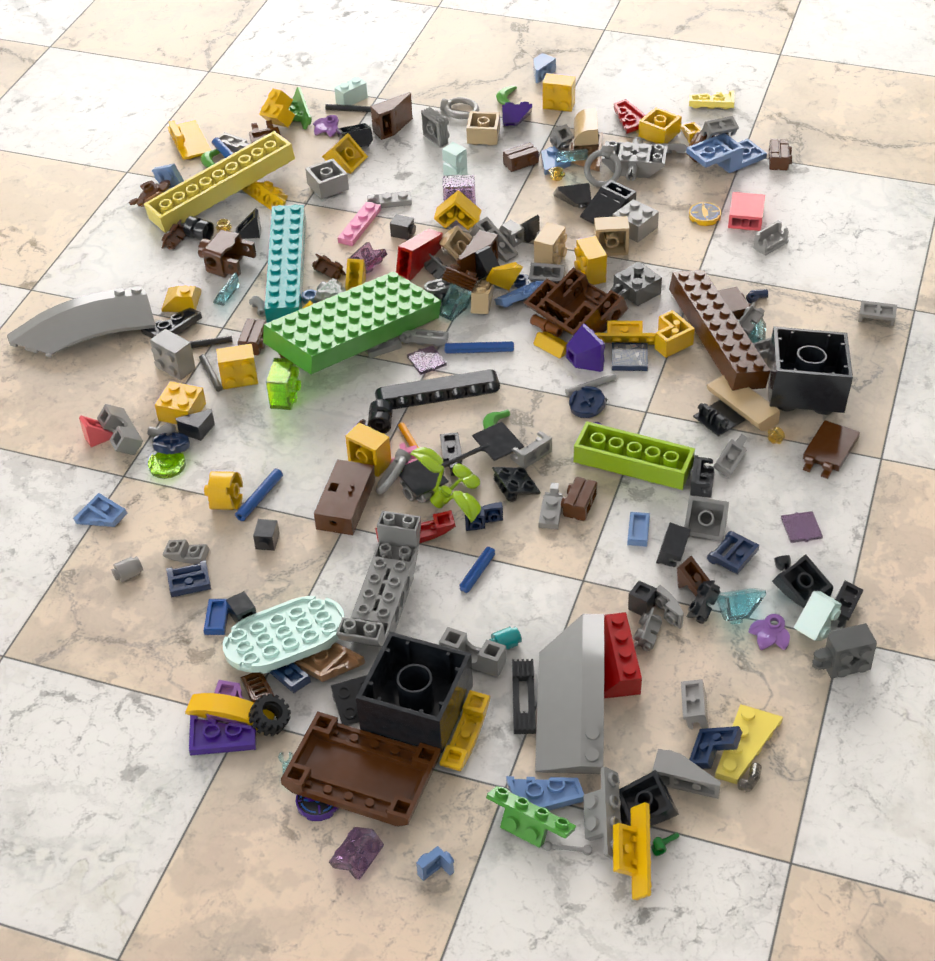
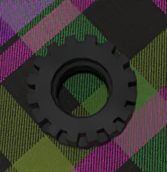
(265, 724)

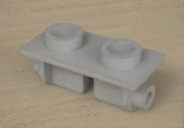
(750, 315)
(643, 635)

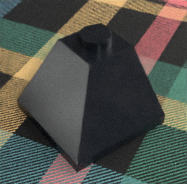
(575, 195)

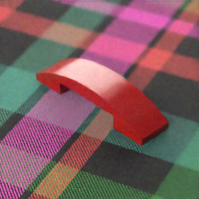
(441, 524)

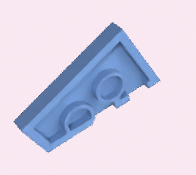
(518, 294)
(549, 793)

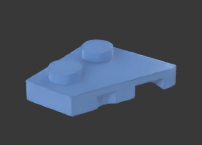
(549, 160)
(168, 172)
(101, 512)

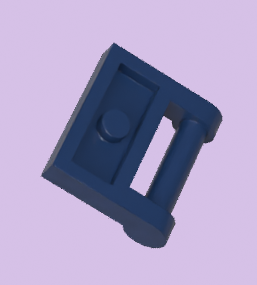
(737, 556)
(188, 579)

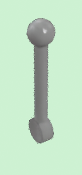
(587, 849)

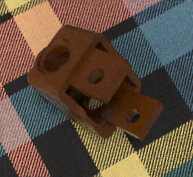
(224, 253)

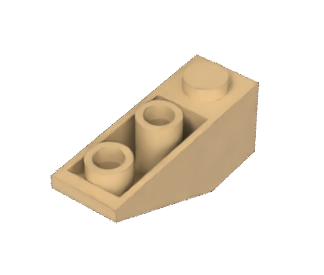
(482, 297)

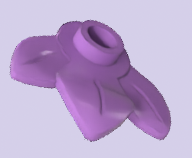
(327, 125)
(769, 634)

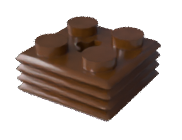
(460, 278)

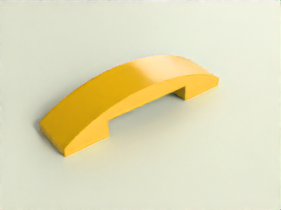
(222, 706)
(467, 731)

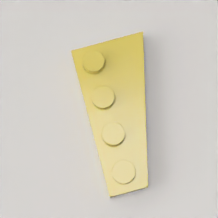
(756, 729)

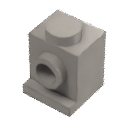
(512, 232)

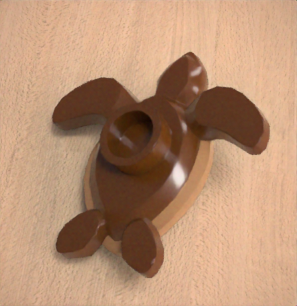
(150, 191)

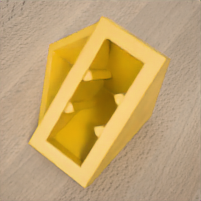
(504, 275)

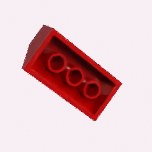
(621, 664)

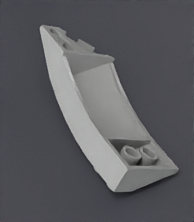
(84, 319)
(572, 700)

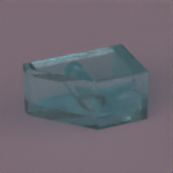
(455, 302)

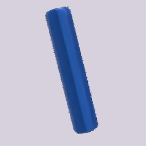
(477, 569)

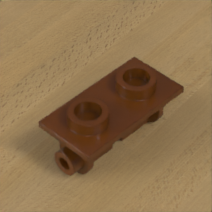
(173, 238)
(323, 263)

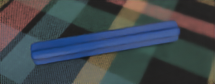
(479, 347)

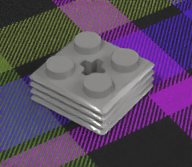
(435, 126)

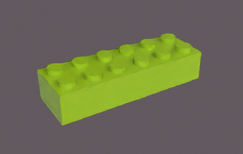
(634, 455)

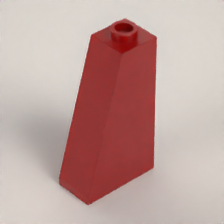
(416, 252)

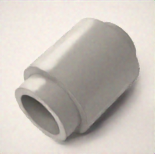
(127, 569)

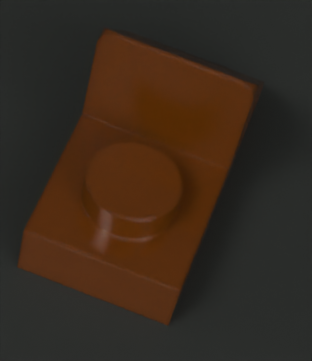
(690, 574)

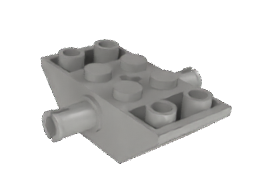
(637, 158)

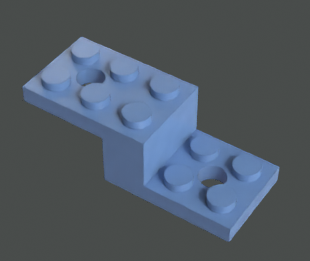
(726, 152)

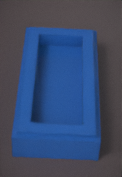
(216, 617)

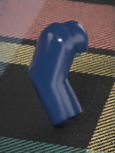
(754, 295)

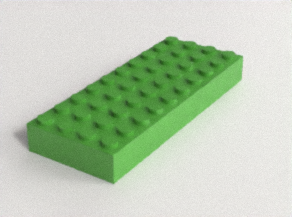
(351, 322)

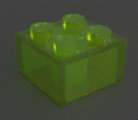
(283, 384)

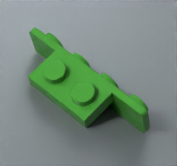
(300, 109)
(528, 819)

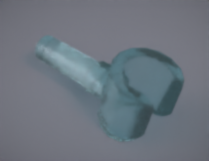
(285, 763)

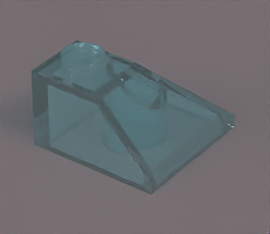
(739, 603)

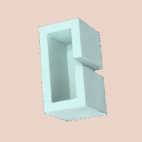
(351, 92)
(457, 159)
(818, 615)

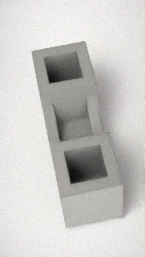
(125, 436)
(488, 659)

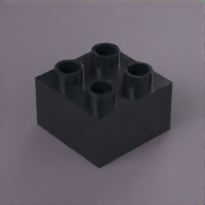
(809, 370)
(415, 691)

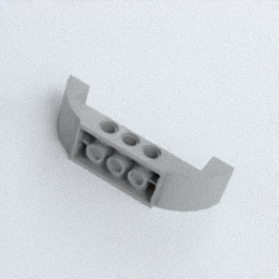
(386, 581)

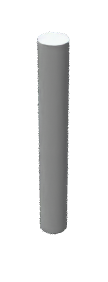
(597, 382)

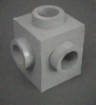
(561, 137)

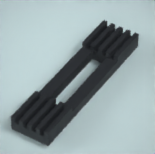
(523, 722)

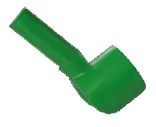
(658, 846)

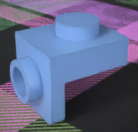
(434, 860)

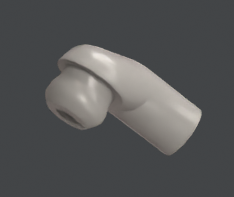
(257, 301)
(167, 428)

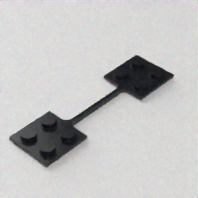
(494, 440)

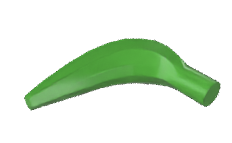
(503, 93)
(206, 158)
(493, 417)

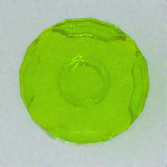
(166, 465)

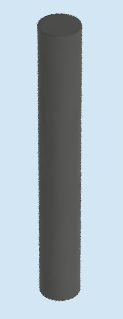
(210, 372)

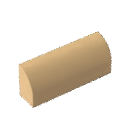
(586, 127)
(746, 403)

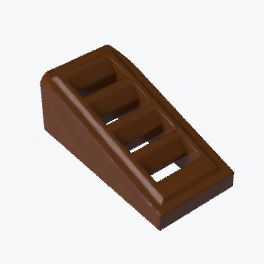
(249, 689)

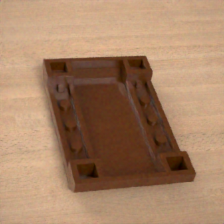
(360, 771)

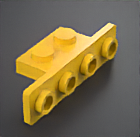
(266, 194)
(626, 333)
(632, 850)

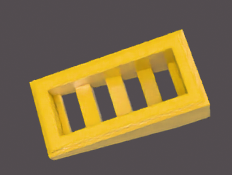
(689, 130)

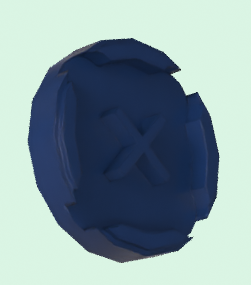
(587, 402)
(171, 444)

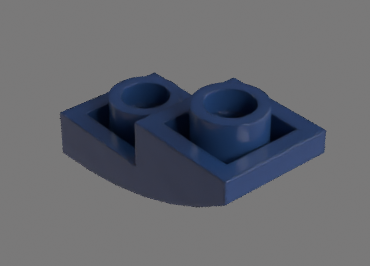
(489, 513)

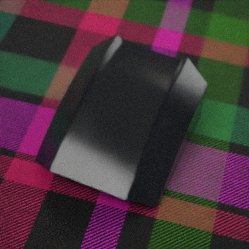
(360, 133)
(801, 580)
(650, 790)

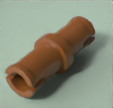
(546, 325)

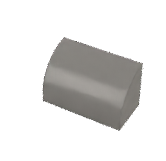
(541, 271)

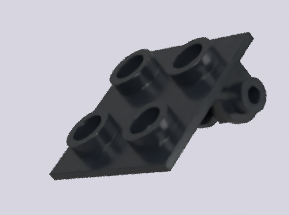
(718, 417)
(514, 481)
(345, 698)

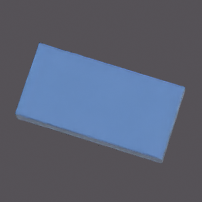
(638, 529)

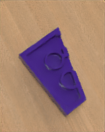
(217, 737)

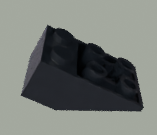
(607, 201)

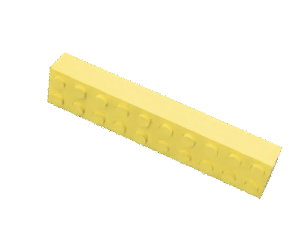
(219, 181)

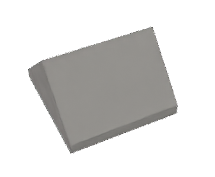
(706, 517)

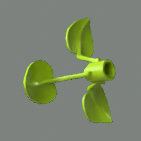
(442, 495)

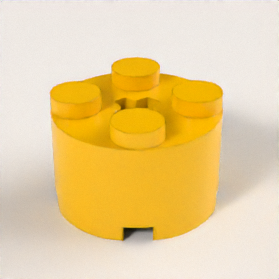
(224, 490)

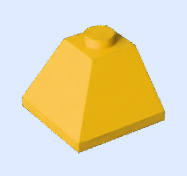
(346, 154)
(181, 298)

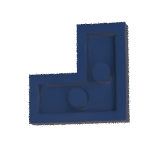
(713, 740)

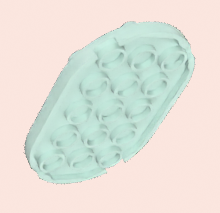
(283, 634)

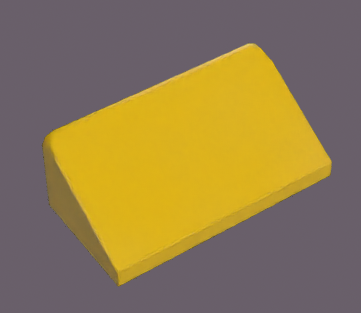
(551, 344)

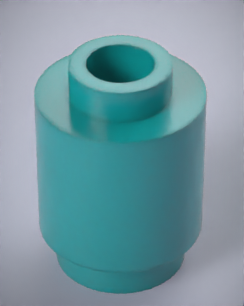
(508, 636)

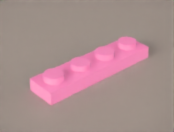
(359, 223)

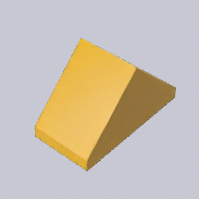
(355, 273)

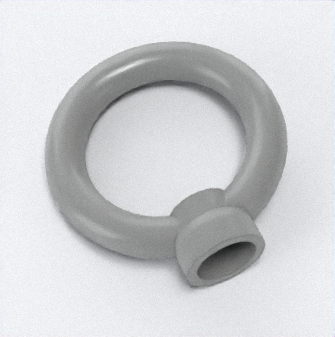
(446, 106)
(606, 151)
(393, 471)

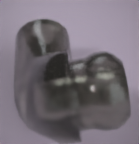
(753, 778)

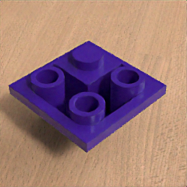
(514, 114)
(586, 350)

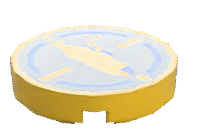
(705, 213)

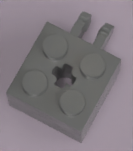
(637, 283)
(846, 651)

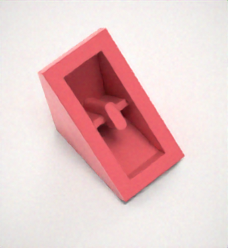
(93, 431)

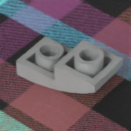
(183, 552)
(673, 611)

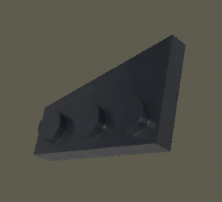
(177, 323)

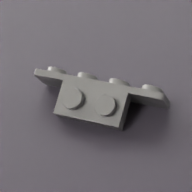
(603, 810)

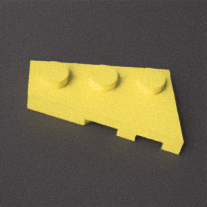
(721, 100)

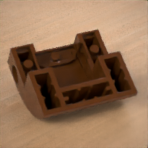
(576, 303)

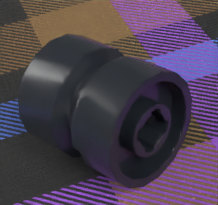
(198, 228)
(380, 416)

